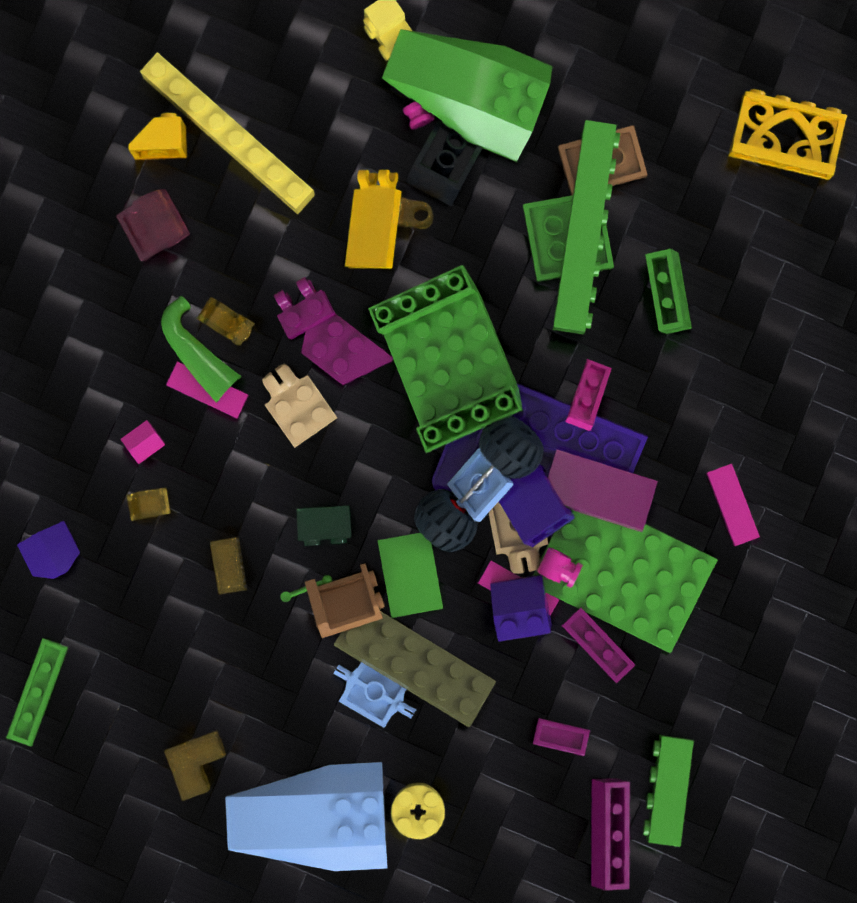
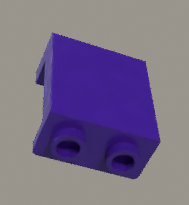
(535, 507)

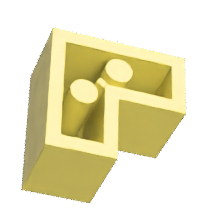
(383, 22)

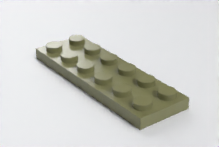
(419, 667)

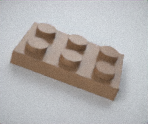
(628, 158)

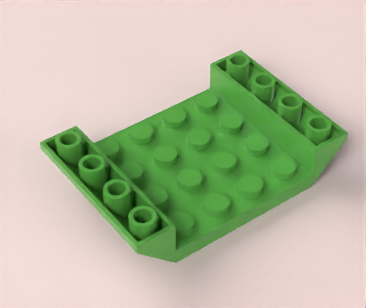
(448, 357)

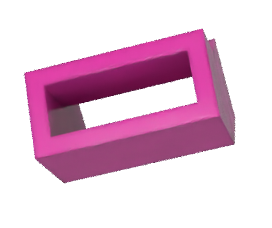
(142, 442)

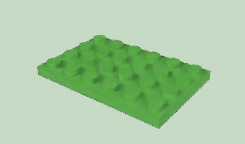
(631, 577)

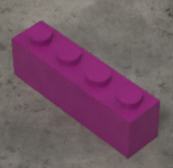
(610, 833)

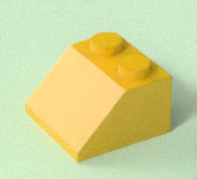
(161, 139)

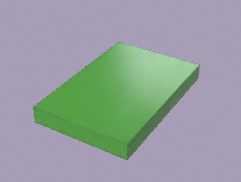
(410, 575)

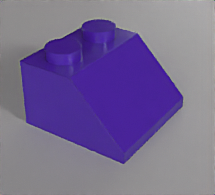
(520, 608)

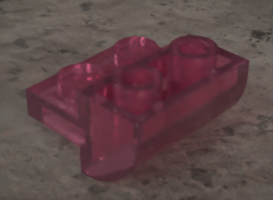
(152, 224)

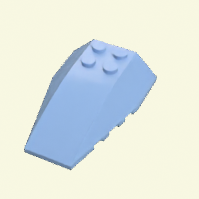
(314, 818)

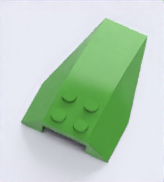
(472, 87)

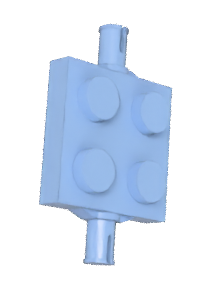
(372, 694)

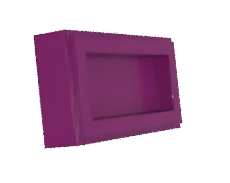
(561, 736)

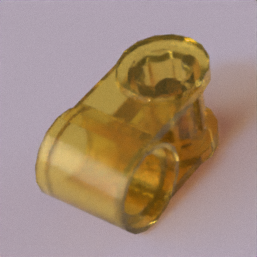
(407, 211)

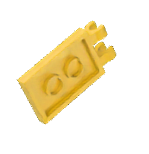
(373, 221)

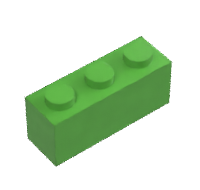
(668, 291)

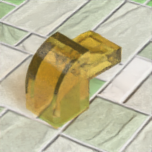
(225, 321)

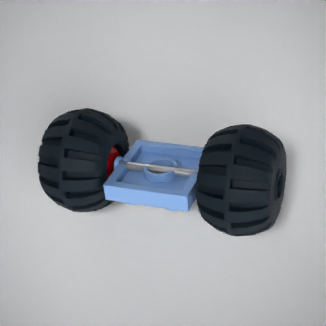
(504, 451)

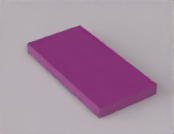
(602, 490)

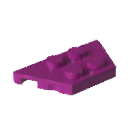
(342, 350)

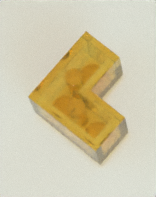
(187, 762)

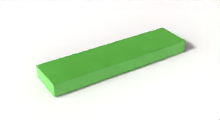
(37, 692)

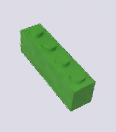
(669, 790)

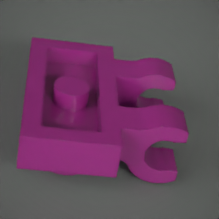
(307, 313)

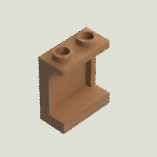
(345, 602)

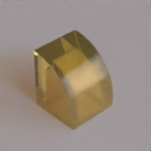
(148, 504)

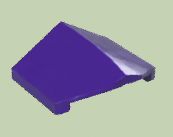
(50, 551)

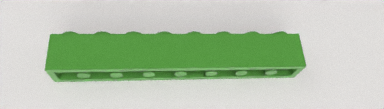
(584, 227)

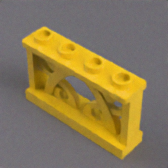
(812, 162)

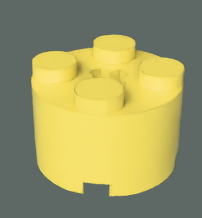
(429, 821)

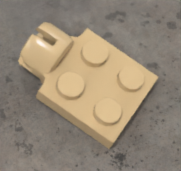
(297, 405)
(509, 543)

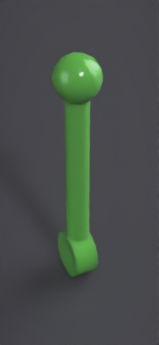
(286, 596)

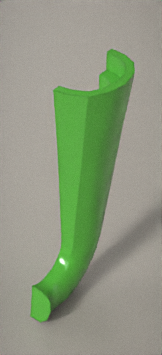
(202, 363)

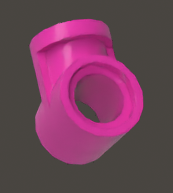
(559, 567)

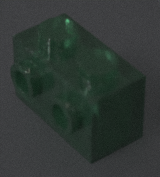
(324, 524)

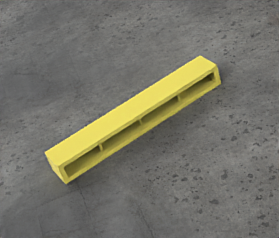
(227, 133)

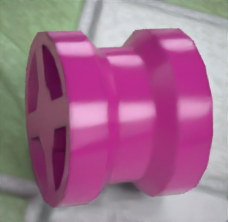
(417, 115)

